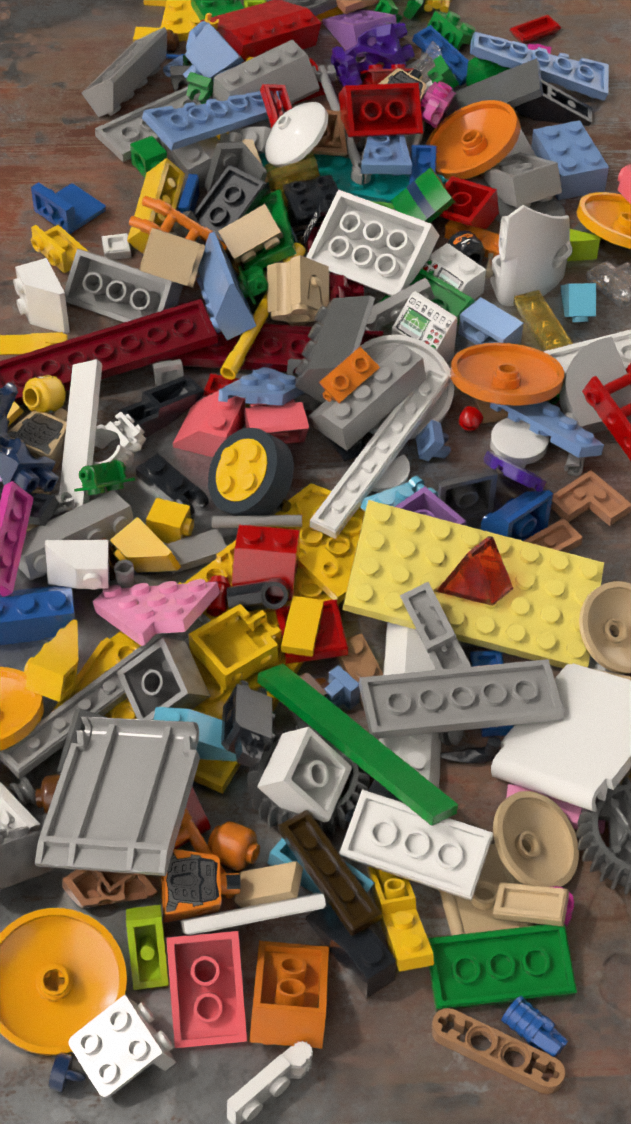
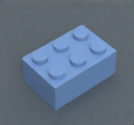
(578, 159)

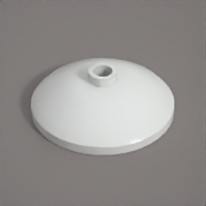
(296, 134)

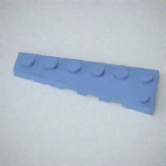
(581, 76)

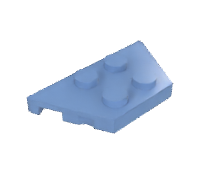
(262, 387)

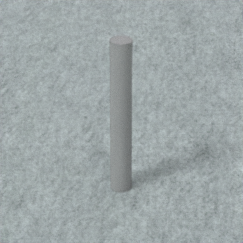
(261, 520)

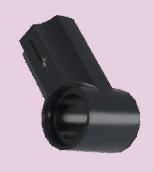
(255, 596)

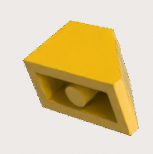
(143, 549)

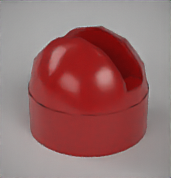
(470, 418)

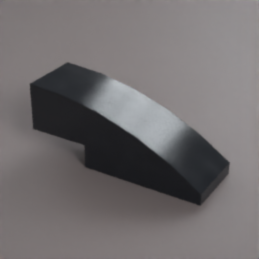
(164, 404)

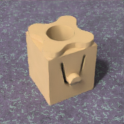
(172, 257)
(297, 290)

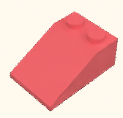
(206, 989)

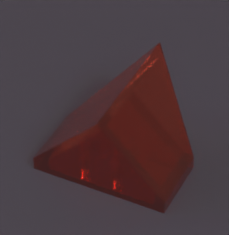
(479, 575)

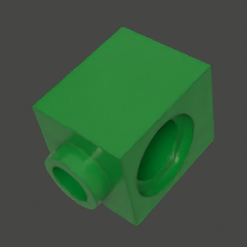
(146, 154)

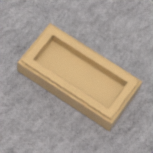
(269, 884)
(531, 904)

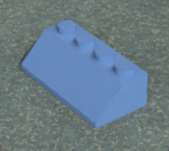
(222, 291)

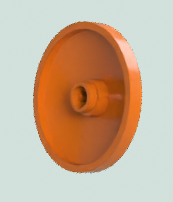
(474, 138)
(507, 374)

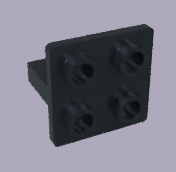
(305, 196)

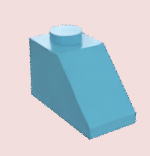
(579, 301)

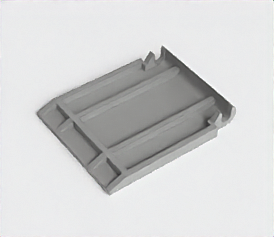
(121, 796)

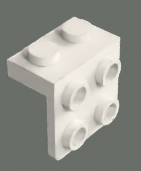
(120, 1046)

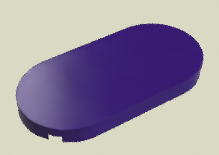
(514, 471)

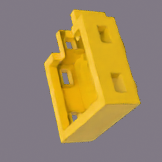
(235, 645)

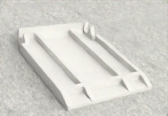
(581, 752)

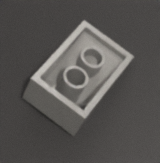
(524, 179)

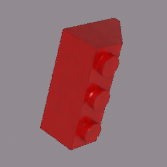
(381, 109)

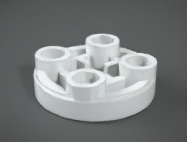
(517, 442)

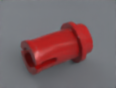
(219, 604)

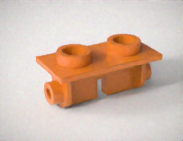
(348, 376)

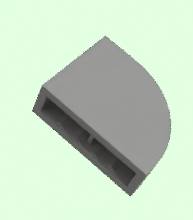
(598, 360)

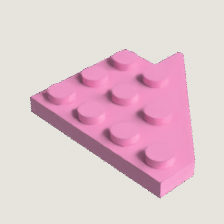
(155, 609)

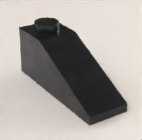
(556, 107)
(360, 955)

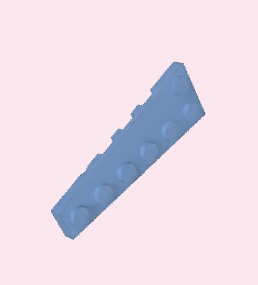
(199, 122)

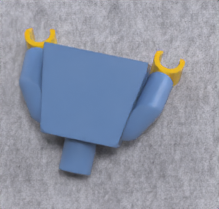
(209, 50)

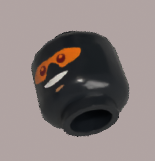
(468, 244)

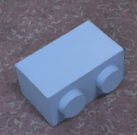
(489, 324)

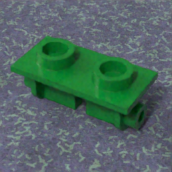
(252, 282)
(98, 476)

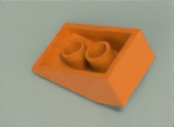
(290, 994)

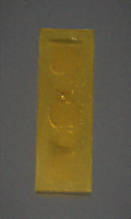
(541, 321)

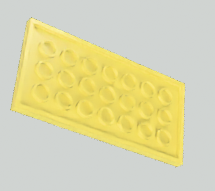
(532, 621)

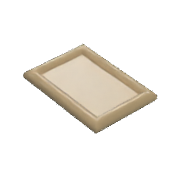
(477, 915)

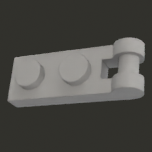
(390, 308)

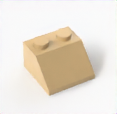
(251, 234)

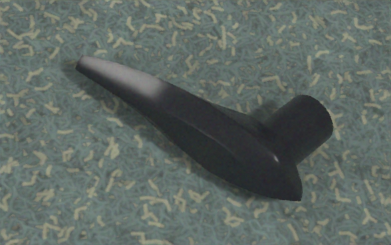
(475, 754)

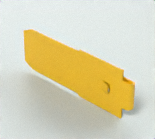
(29, 342)

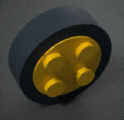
(250, 473)

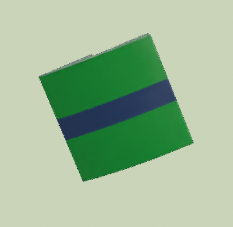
(424, 198)

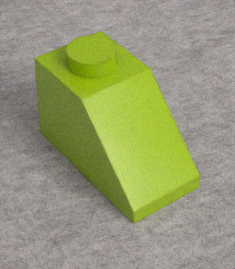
(146, 947)

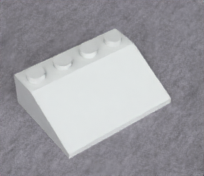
(372, 244)

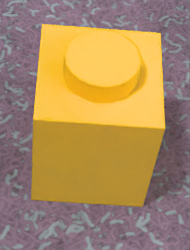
(170, 520)

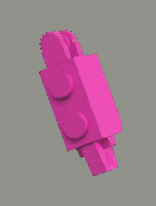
(436, 103)

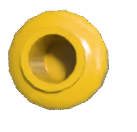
(44, 394)

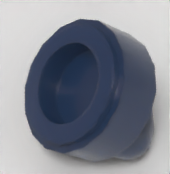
(62, 1072)

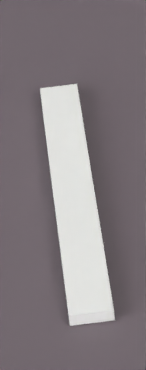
(378, 455)

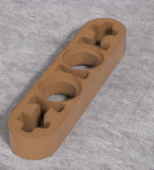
(500, 1045)

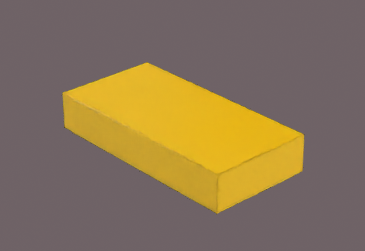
(302, 626)

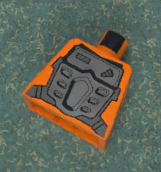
(195, 885)

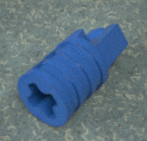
(534, 1027)

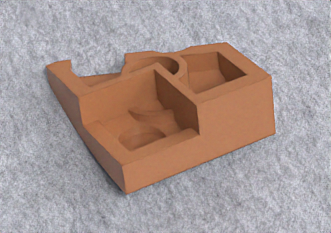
(100, 888)

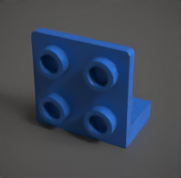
(67, 208)

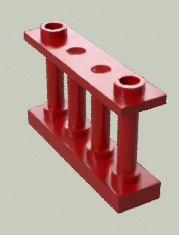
(612, 416)

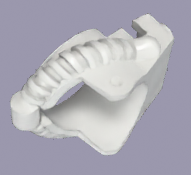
(129, 435)

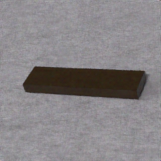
(329, 873)

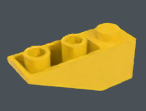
(55, 666)

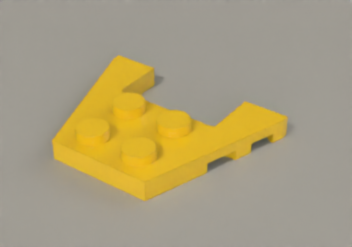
(177, 16)

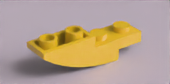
(400, 920)

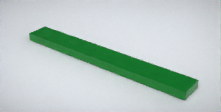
(358, 745)

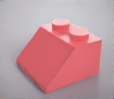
(283, 422)
(210, 424)

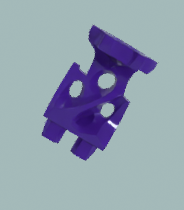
(384, 50)

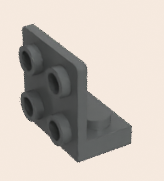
(237, 155)

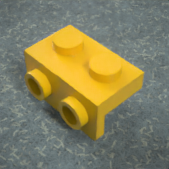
(56, 246)

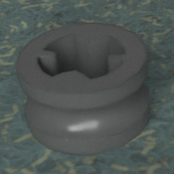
(23, 792)

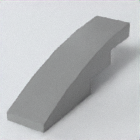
(434, 628)

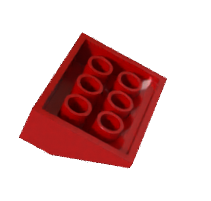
(267, 26)

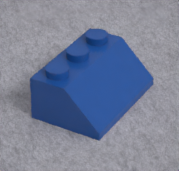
(35, 613)

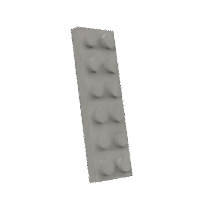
(460, 699)

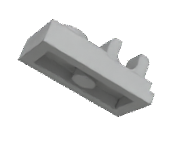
(258, 134)

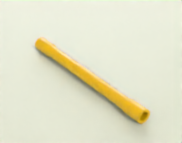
(237, 356)

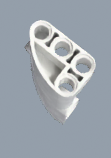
(530, 254)

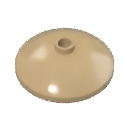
(604, 609)
(535, 840)

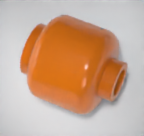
(234, 845)

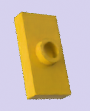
(326, 572)

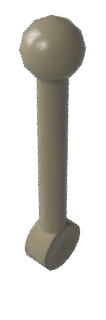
(489, 272)

